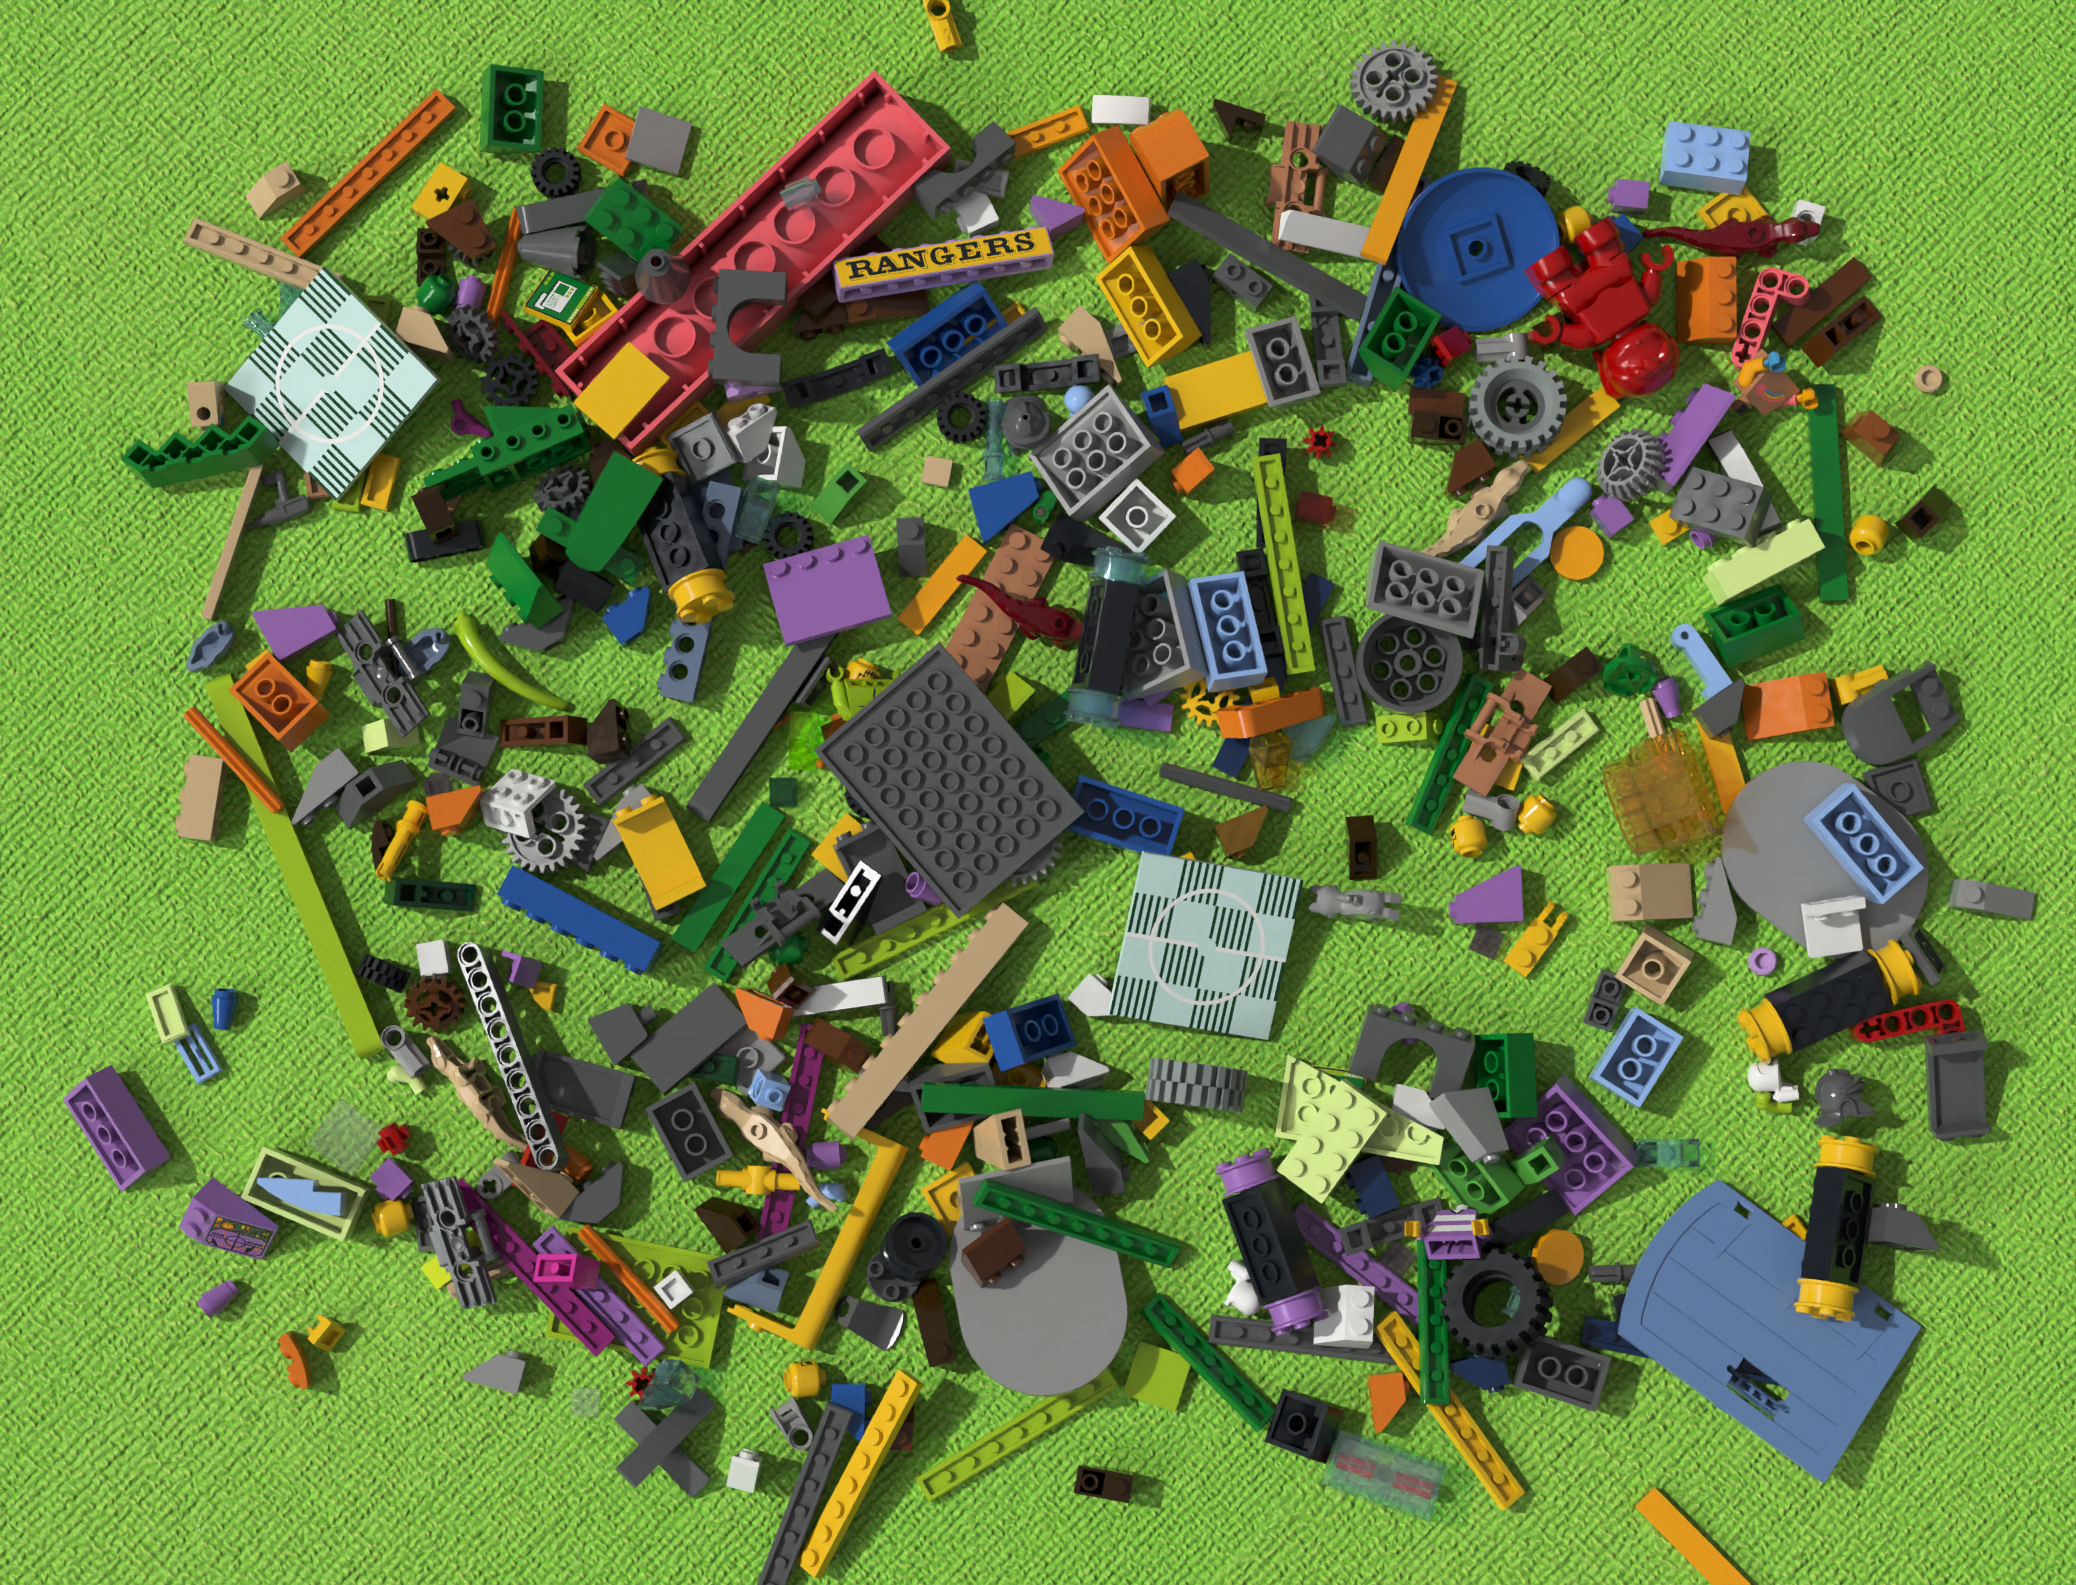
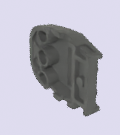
(1874, 725)

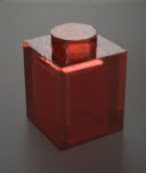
(1314, 509)

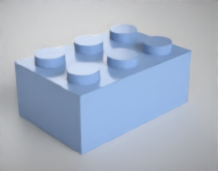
(1704, 157)
(1635, 1057)

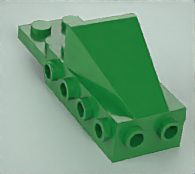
(519, 436)

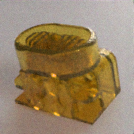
(1660, 795)

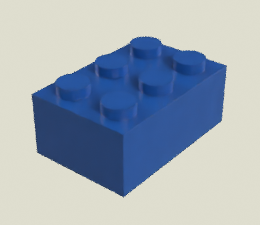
(1029, 1032)

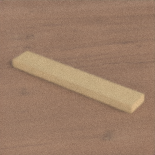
(252, 254)
(233, 542)

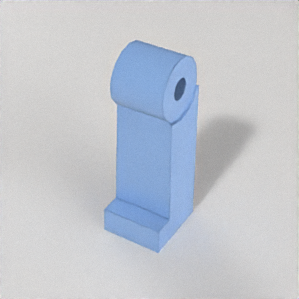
(1701, 659)

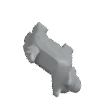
(1354, 904)

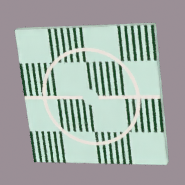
(332, 383)
(1205, 945)

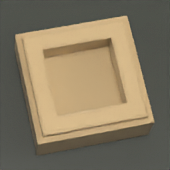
(937, 471)

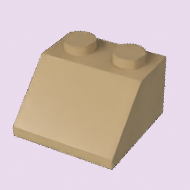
(423, 334)
(1654, 964)

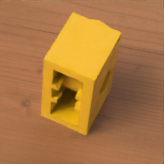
(442, 182)

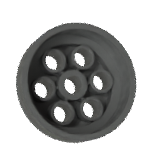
(1444, 674)

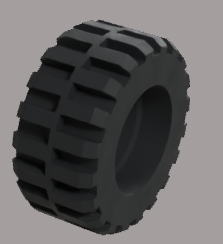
(1521, 1328)

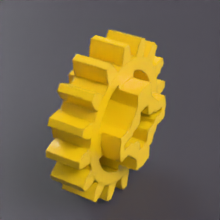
(1193, 704)

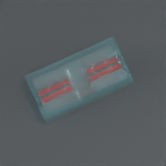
(1383, 1475)

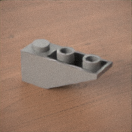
(325, 784)
(1717, 912)

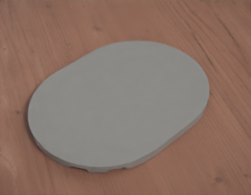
(1781, 862)
(1049, 1319)

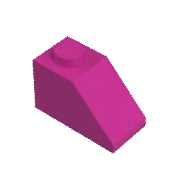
(567, 1271)

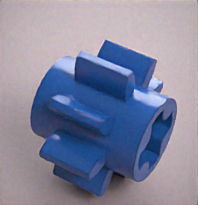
(1426, 372)

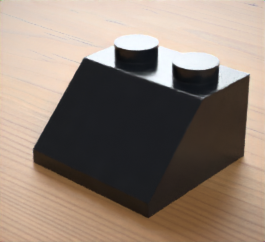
(1304, 1426)

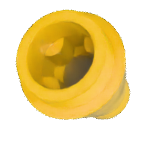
(318, 677)

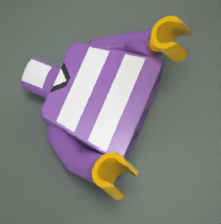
(1452, 1234)

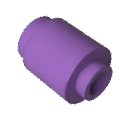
(470, 292)
(921, 890)
(826, 1155)

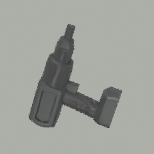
(287, 508)

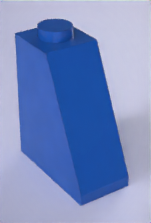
(1003, 503)

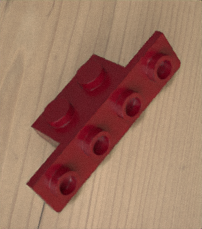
(545, 346)

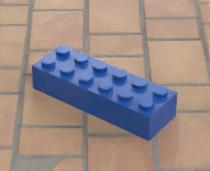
(579, 918)

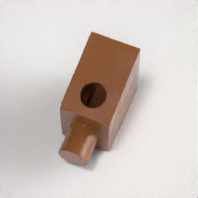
(1871, 436)

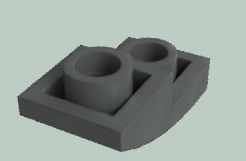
(1604, 1000)

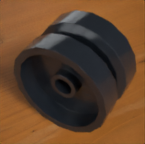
(913, 1246)

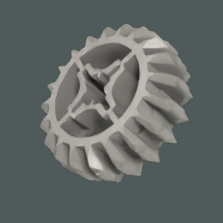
(1631, 465)

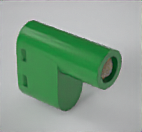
(1044, 508)

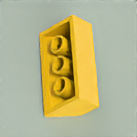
(1141, 290)

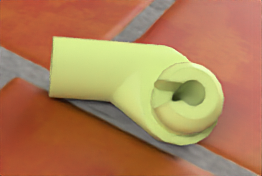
(397, 1074)

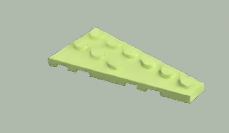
(1307, 1090)

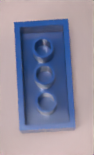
(1125, 818)

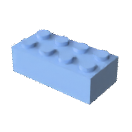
(1227, 631)
(1863, 843)

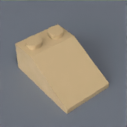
(1649, 892)

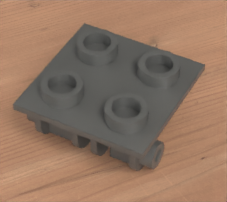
(461, 754)

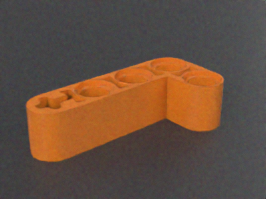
(1272, 714)

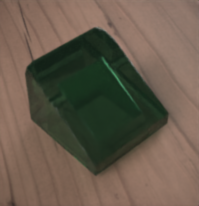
(783, 792)

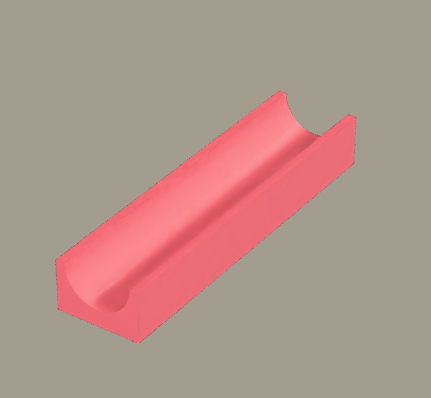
(866, 166)

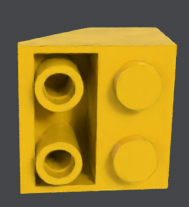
(965, 1040)

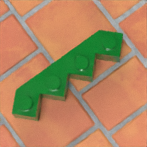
(209, 455)

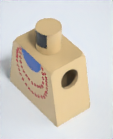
(207, 396)

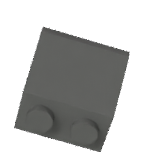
(1349, 145)

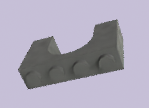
(735, 291)
(1384, 1027)

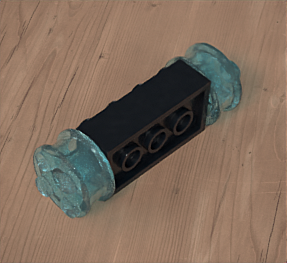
(1105, 637)

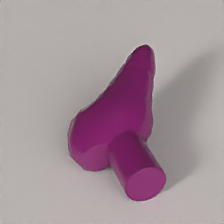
(466, 423)

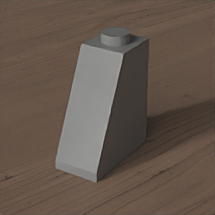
(1472, 1123)

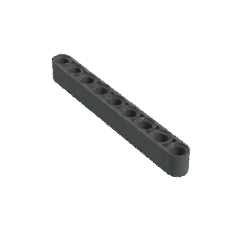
(757, 726)
(523, 1062)

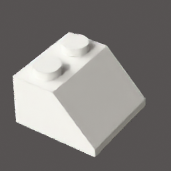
(1349, 1317)

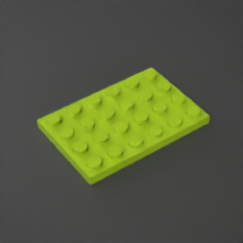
(652, 1263)

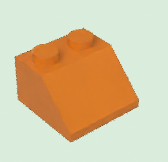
(454, 809)

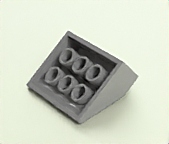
(1096, 454)
(1424, 589)
(1165, 639)
(1046, 1179)

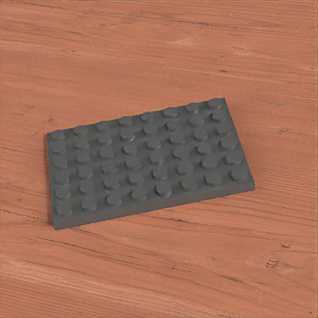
(949, 780)

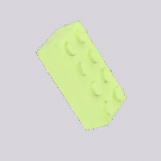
(1757, 564)
(1333, 1140)
(279, 1164)

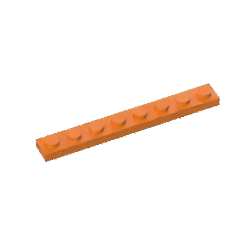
(368, 174)

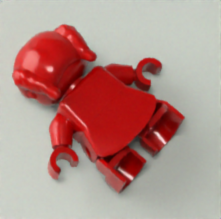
(1606, 306)

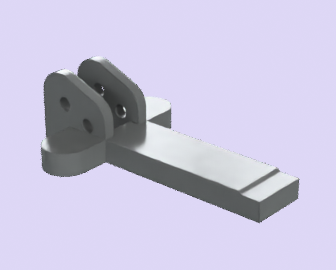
(1496, 645)

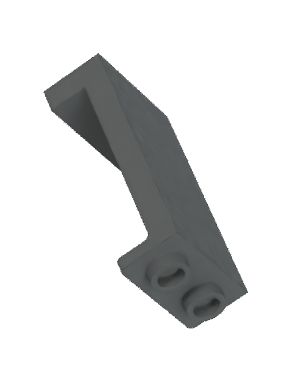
(892, 902)
(1956, 1085)
(584, 1088)

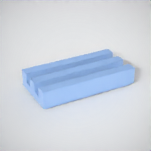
(207, 1049)

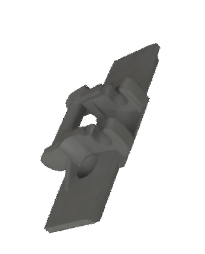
(376, 677)
(782, 916)
(452, 1244)

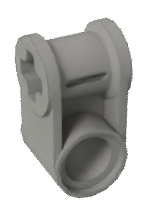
(497, 1175)
(792, 1422)

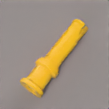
(406, 830)

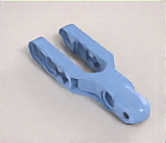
(1547, 517)

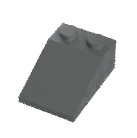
(948, 1073)

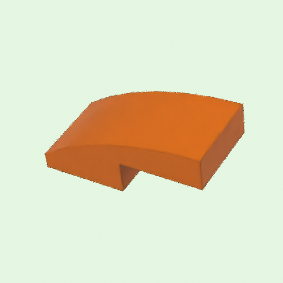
(300, 1370)

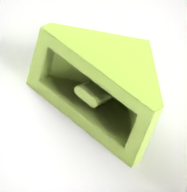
(384, 736)

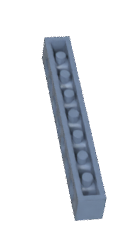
(687, 688)

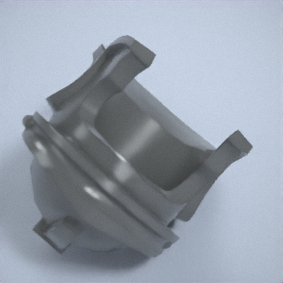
(1025, 433)
(1840, 1097)

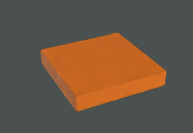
(608, 140)

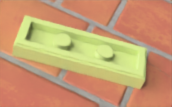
(1559, 744)

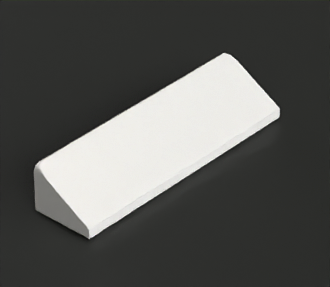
(1322, 233)

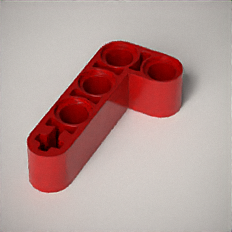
(1905, 1022)

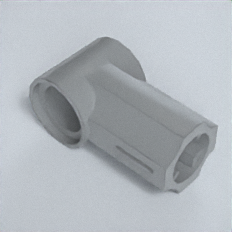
(1492, 349)
(1500, 810)
(406, 1052)

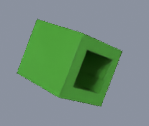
(840, 493)
(1537, 1161)

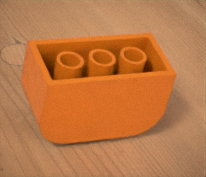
(1172, 157)

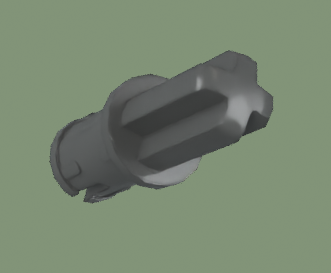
(1209, 436)
(888, 1013)
(1611, 1273)

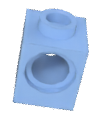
(769, 1089)

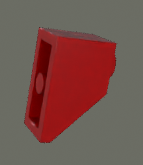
(1450, 346)

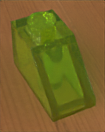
(803, 740)

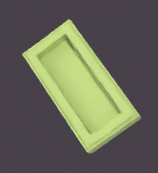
(168, 1014)

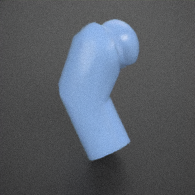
(831, 1191)

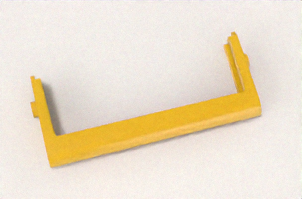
(844, 1252)

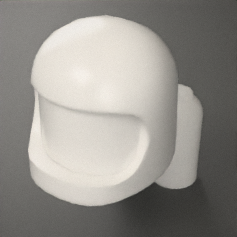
(1767, 1078)
(1242, 1294)

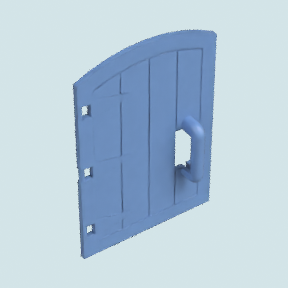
(1725, 1293)

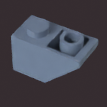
(760, 1289)

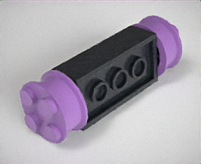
(1271, 1241)

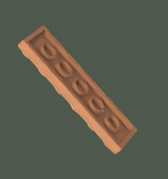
(984, 629)

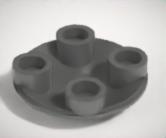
(885, 1284)

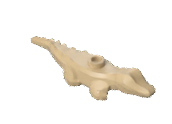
(1487, 504)
(476, 1092)
(770, 1137)

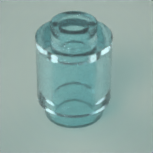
(801, 193)

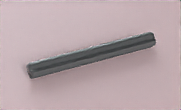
(1225, 787)

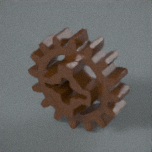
(448, 1000)

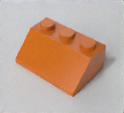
(1706, 301)

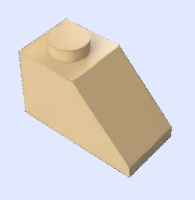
(275, 190)

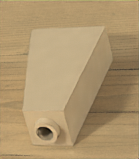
(1002, 1140)

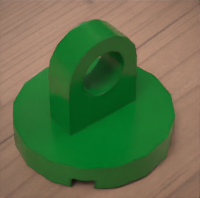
(1629, 673)

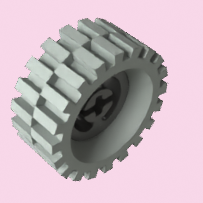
(1521, 381)
(1196, 1084)

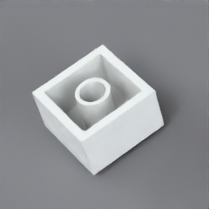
(1136, 516)

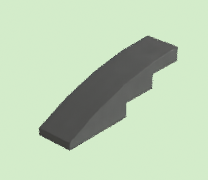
(665, 1438)

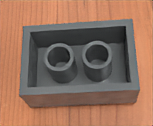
(1721, 506)
(690, 1132)
(1562, 1372)

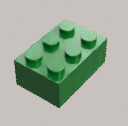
(632, 219)
(1508, 1069)

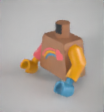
(1768, 386)

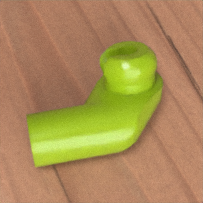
(1765, 1102)

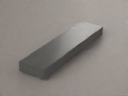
(1342, 671)
(642, 757)
(763, 1254)

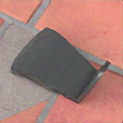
(871, 1321)

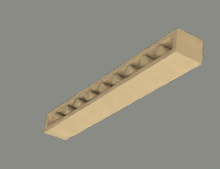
(927, 1021)

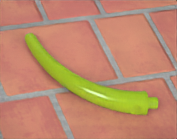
(479, 652)

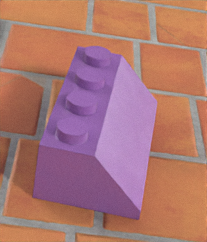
(1691, 431)
(116, 1127)

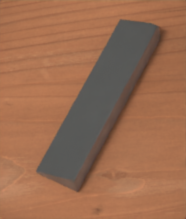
(678, 1463)

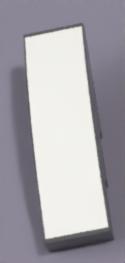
(1735, 464)
(845, 996)

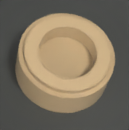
(1928, 379)

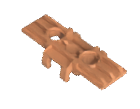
(1289, 181)
(1509, 735)

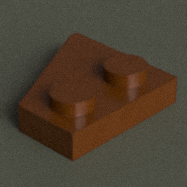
(464, 230)

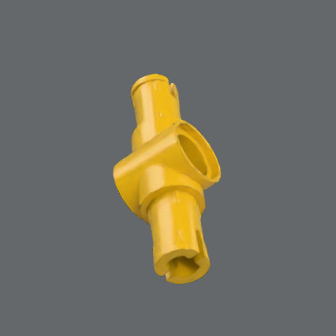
(757, 1180)

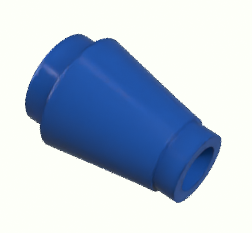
(224, 1007)

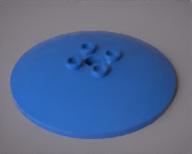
(1435, 239)

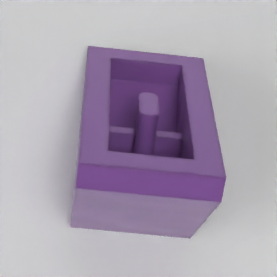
(1056, 215)

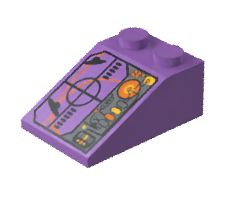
(227, 1222)

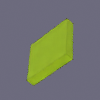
(1157, 1376)

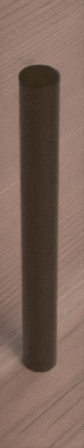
(392, 630)

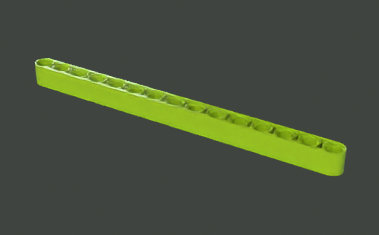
(300, 875)

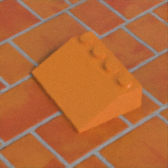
(1114, 192)

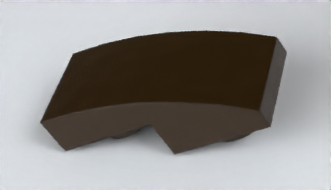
(1384, 168)
(430, 254)
(381, 839)

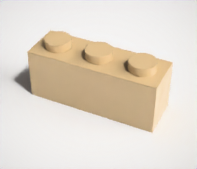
(202, 798)

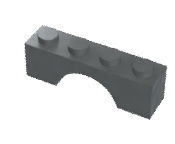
(940, 191)

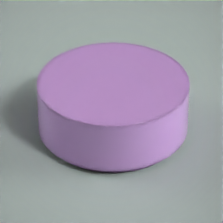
(1762, 961)

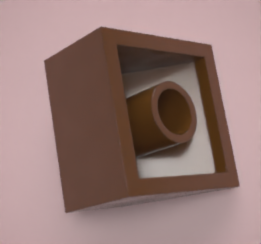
(994, 1253)

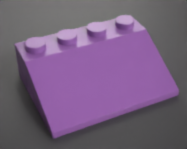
(827, 590)
(1592, 1145)

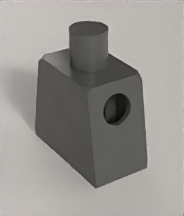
(622, 1029)

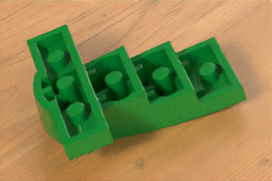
(605, 519)

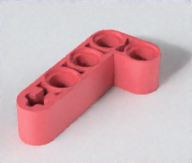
(1764, 321)

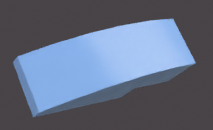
(305, 1194)

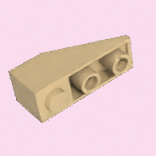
(1087, 337)

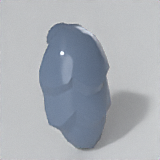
(211, 646)
(427, 649)

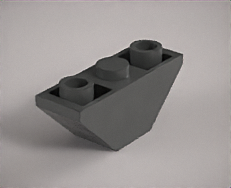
(545, 638)
(373, 791)
(599, 1197)

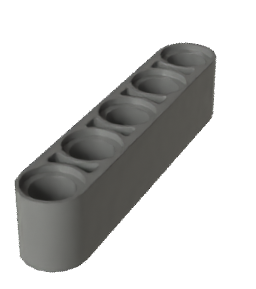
(562, 210)

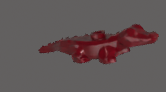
(1741, 238)
(1034, 615)

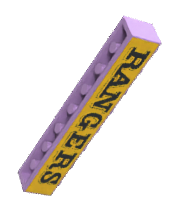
(942, 264)

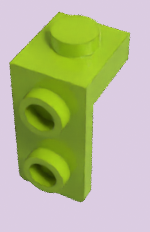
(1406, 728)

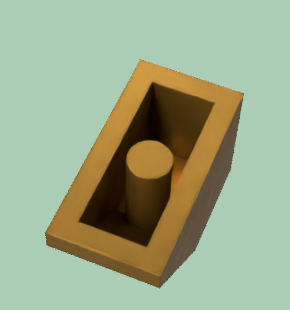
(1240, 832)

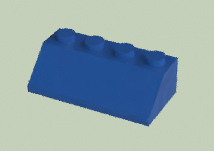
(933, 339)

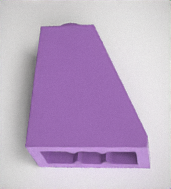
(296, 629)
(1490, 901)

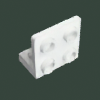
(511, 799)
(1833, 925)

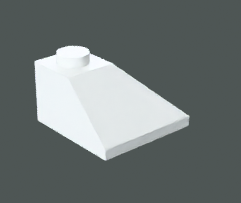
(780, 462)

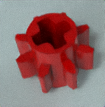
(1319, 450)
(394, 1138)
(636, 1382)

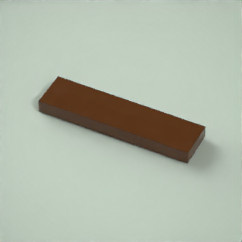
(1821, 302)

